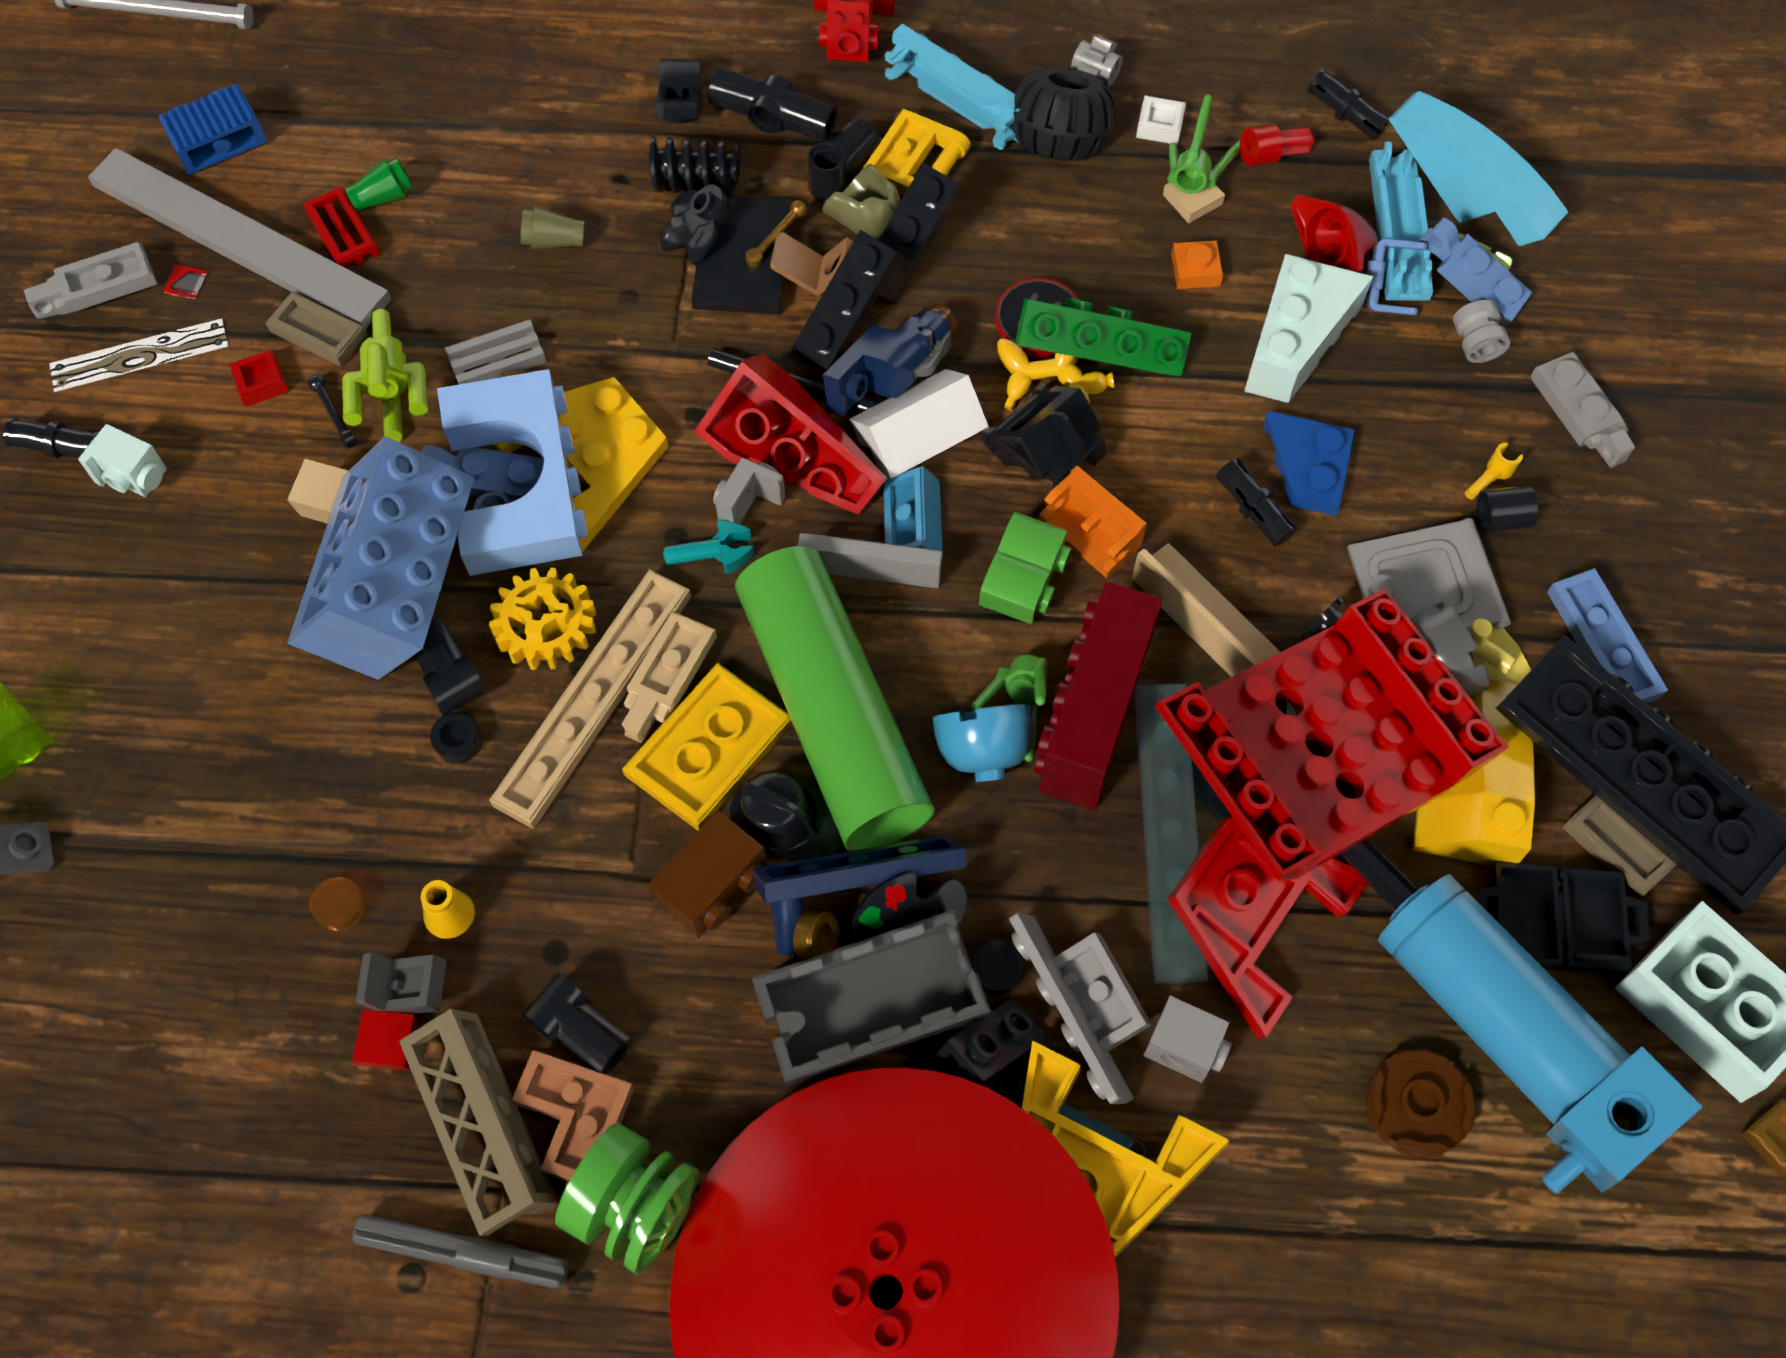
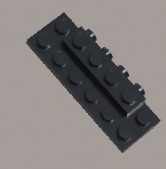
(1650, 774)

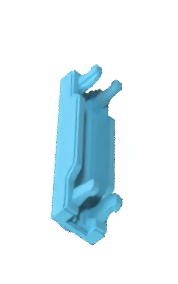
(953, 83)
(1403, 217)

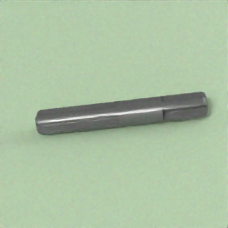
(460, 1251)

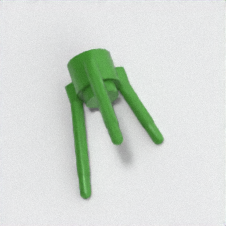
(1193, 168)
(1024, 684)

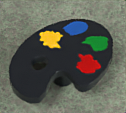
(897, 905)

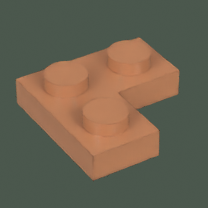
(577, 1097)

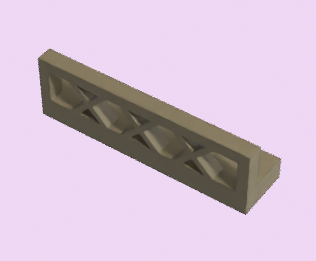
(496, 1116)

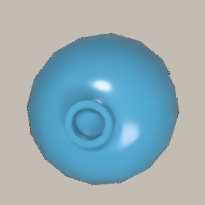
(985, 739)

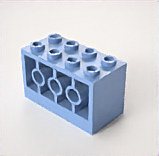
(382, 560)

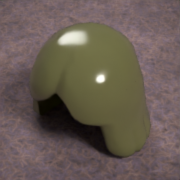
(865, 203)

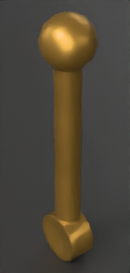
(754, 256)

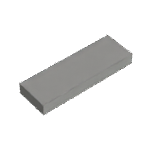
(877, 560)

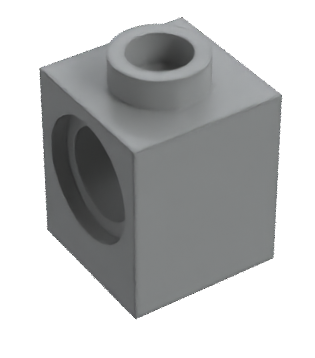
(1189, 1040)

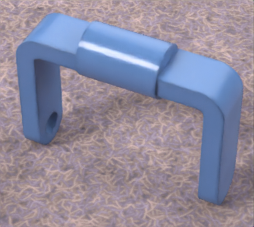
(1377, 269)

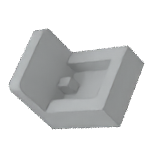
(747, 482)

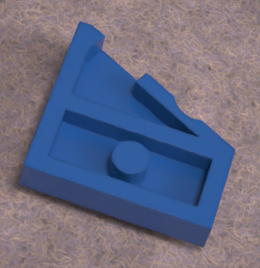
(1311, 460)

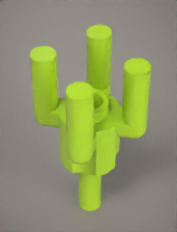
(385, 377)

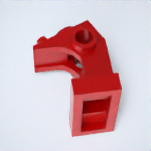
(850, 27)

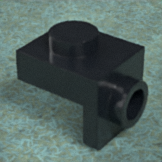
(679, 90)

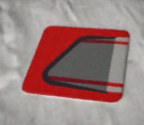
(185, 281)

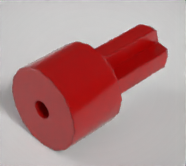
(1268, 143)

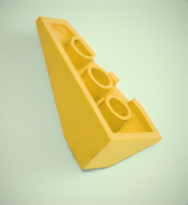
(1493, 809)

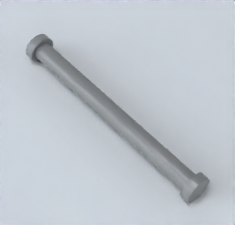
(240, 15)

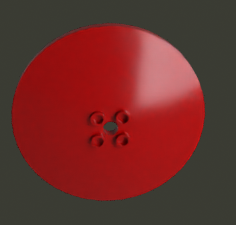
(904, 1182)

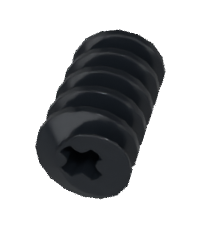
(694, 166)

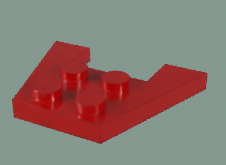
(1235, 907)

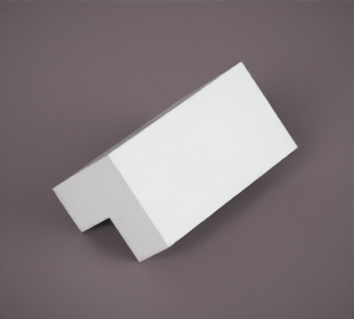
(920, 422)

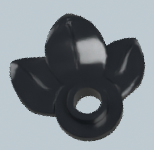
(696, 221)

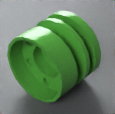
(622, 1195)

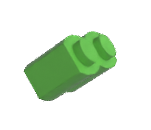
(1024, 567)

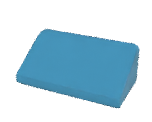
(913, 510)

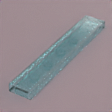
(1168, 835)

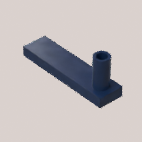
(788, 882)

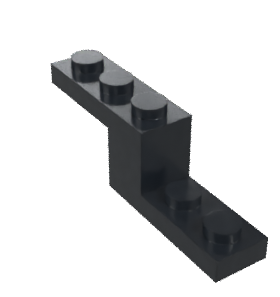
(878, 267)

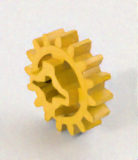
(548, 624)

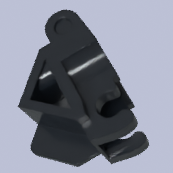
(1048, 434)

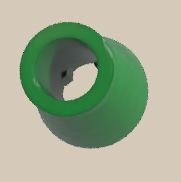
(380, 185)

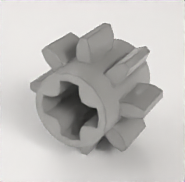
(1098, 59)

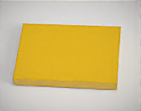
(708, 746)

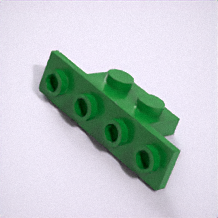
(1101, 337)

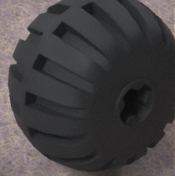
(1063, 114)

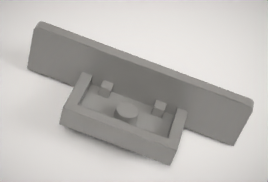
(1091, 998)

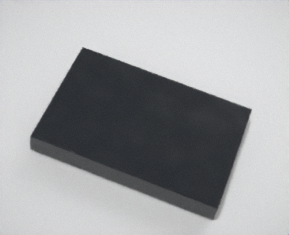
(724, 278)

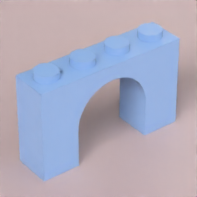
(544, 520)

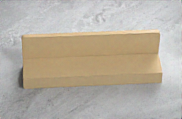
(1201, 610)

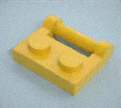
(909, 144)

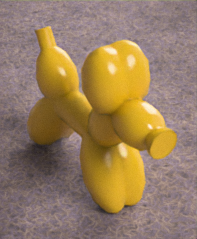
(1061, 366)

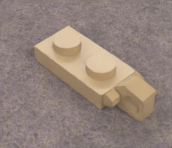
(665, 673)

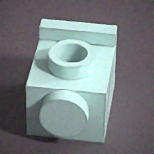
(123, 462)

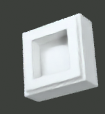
(1160, 120)

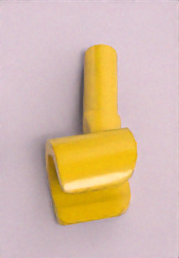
(1497, 468)

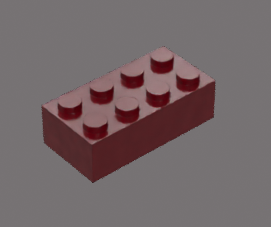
(1096, 694)

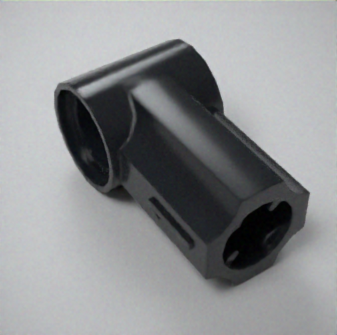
(836, 161)
(447, 672)
(567, 1017)

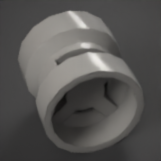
(1481, 332)

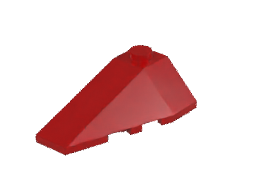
(777, 422)

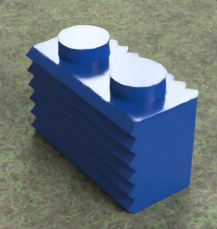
(213, 128)

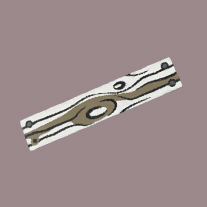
(138, 355)

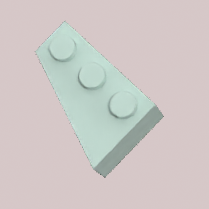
(1302, 322)

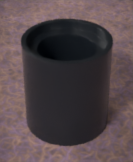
(1507, 508)

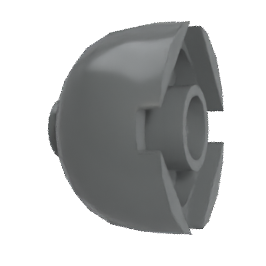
(1452, 645)

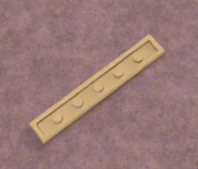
(588, 701)

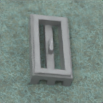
(494, 349)

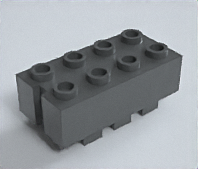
(870, 997)

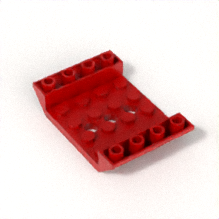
(1376, 707)

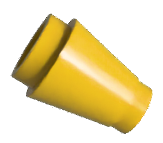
(446, 910)

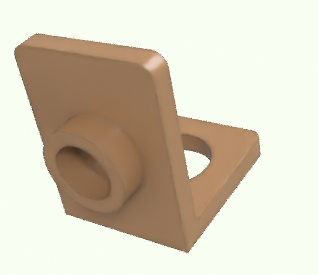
(805, 265)

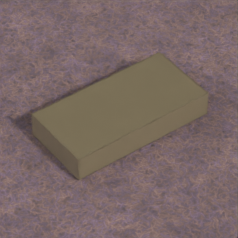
(316, 329)
(1618, 846)

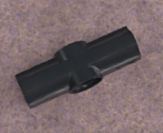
(772, 104)

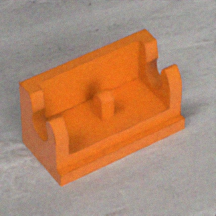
(1096, 521)

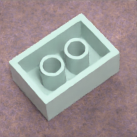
(1715, 1001)

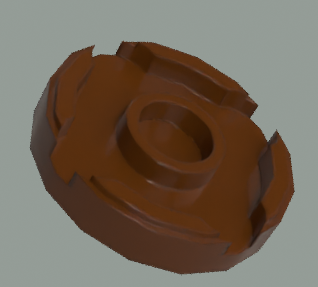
(1420, 1103)

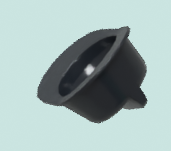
(785, 817)

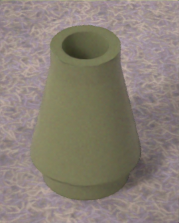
(550, 230)

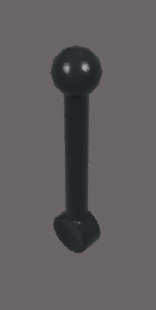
(318, 384)

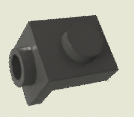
(401, 984)

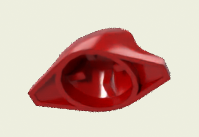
(1333, 233)

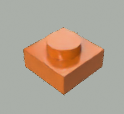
(1197, 264)

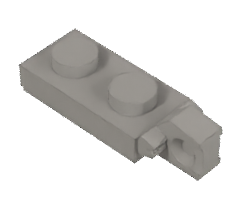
(92, 281)
(1583, 408)

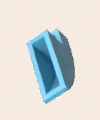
(1476, 169)

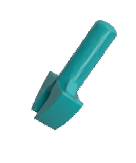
(715, 548)

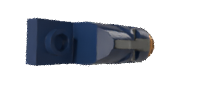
(890, 359)

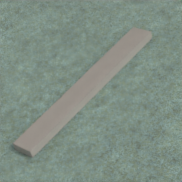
(238, 237)

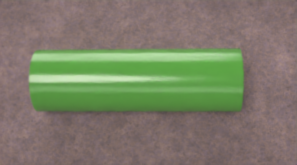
(833, 699)

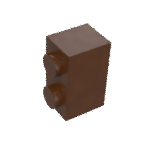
(708, 875)

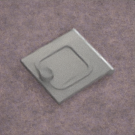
(1432, 567)

